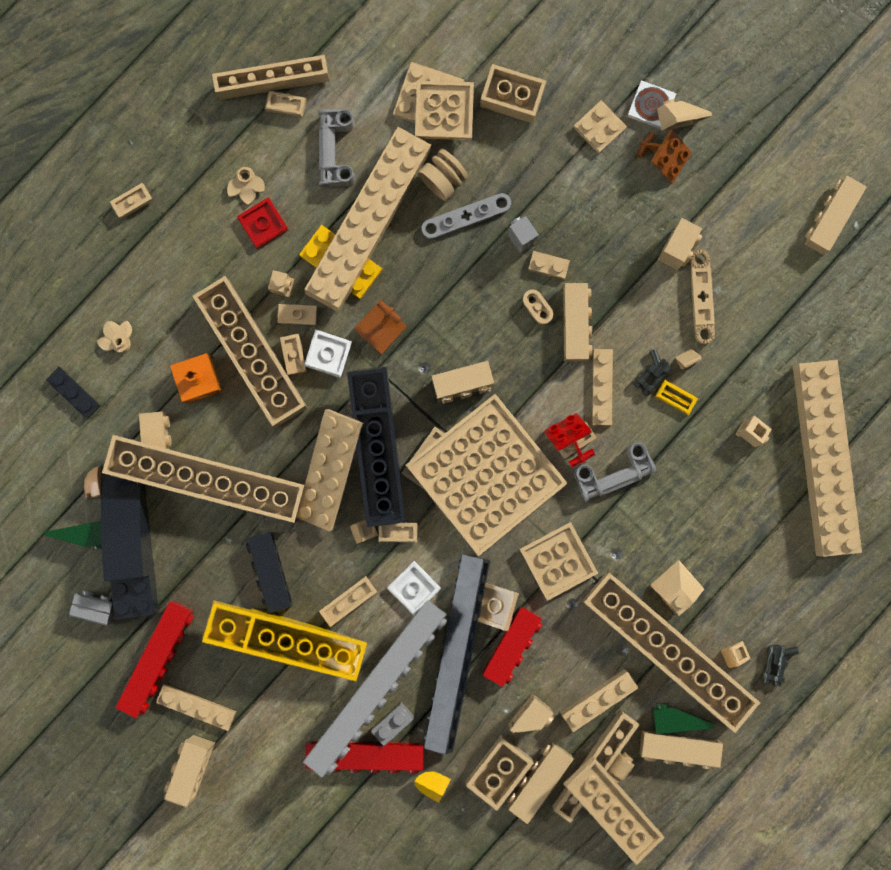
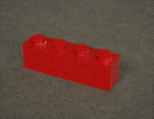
(511, 646)

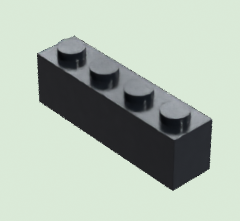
(270, 572)

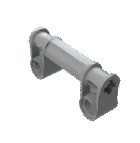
(330, 173)
(618, 479)

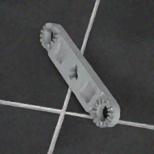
(479, 210)

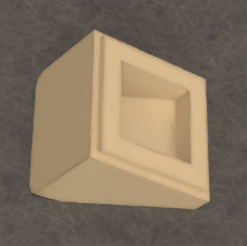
(687, 359)
(362, 532)
(735, 654)

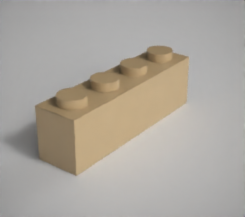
(835, 215)
(576, 322)
(599, 700)
(680, 748)
(540, 782)

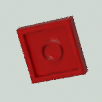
(262, 223)

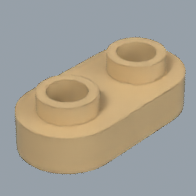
(538, 307)

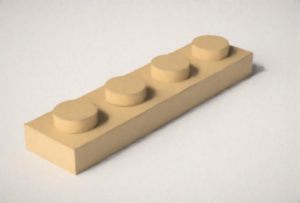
(602, 387)
(196, 707)

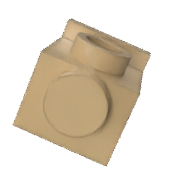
(281, 284)
(754, 431)

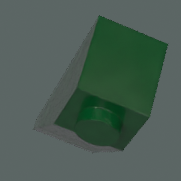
(84, 535)
(671, 719)

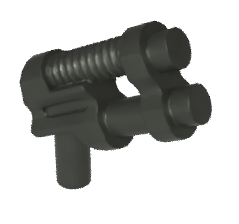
(659, 369)
(777, 655)

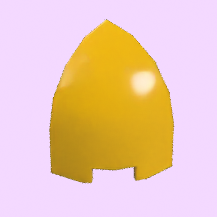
(432, 785)

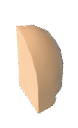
(93, 483)

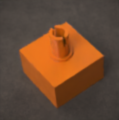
(196, 378)

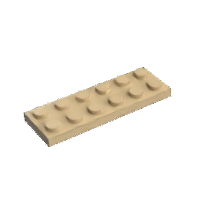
(329, 469)
(614, 810)

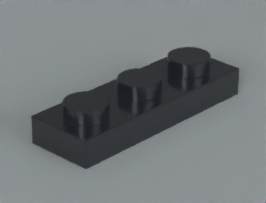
(73, 392)

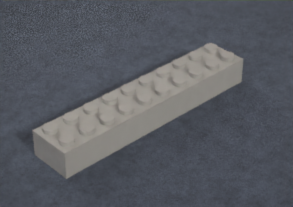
(374, 690)

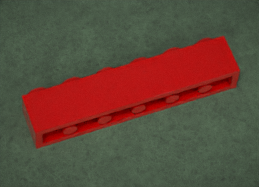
(155, 658)
(376, 757)

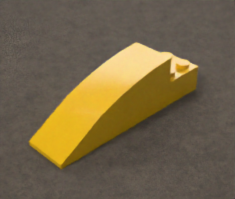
(284, 640)

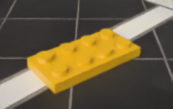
(317, 247)

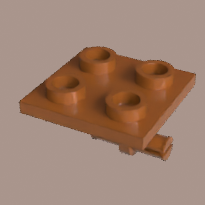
(669, 155)
(380, 327)

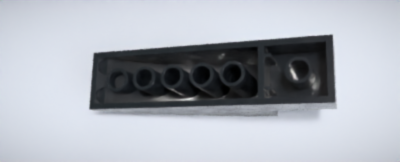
(377, 446)
(127, 548)

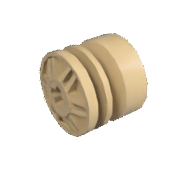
(447, 171)

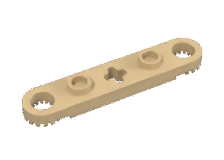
(702, 311)

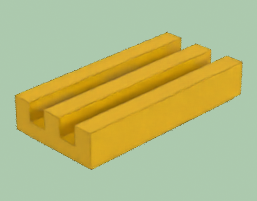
(661, 390)

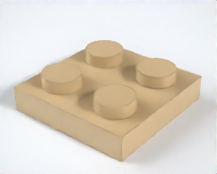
(600, 127)
(497, 606)

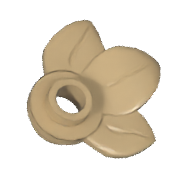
(245, 188)
(114, 335)

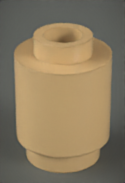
(621, 767)

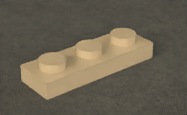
(348, 601)

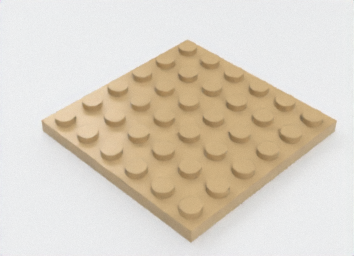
(486, 474)

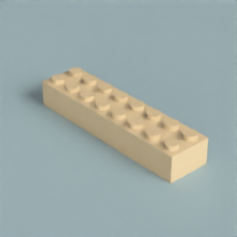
(250, 352)

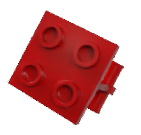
(567, 433)

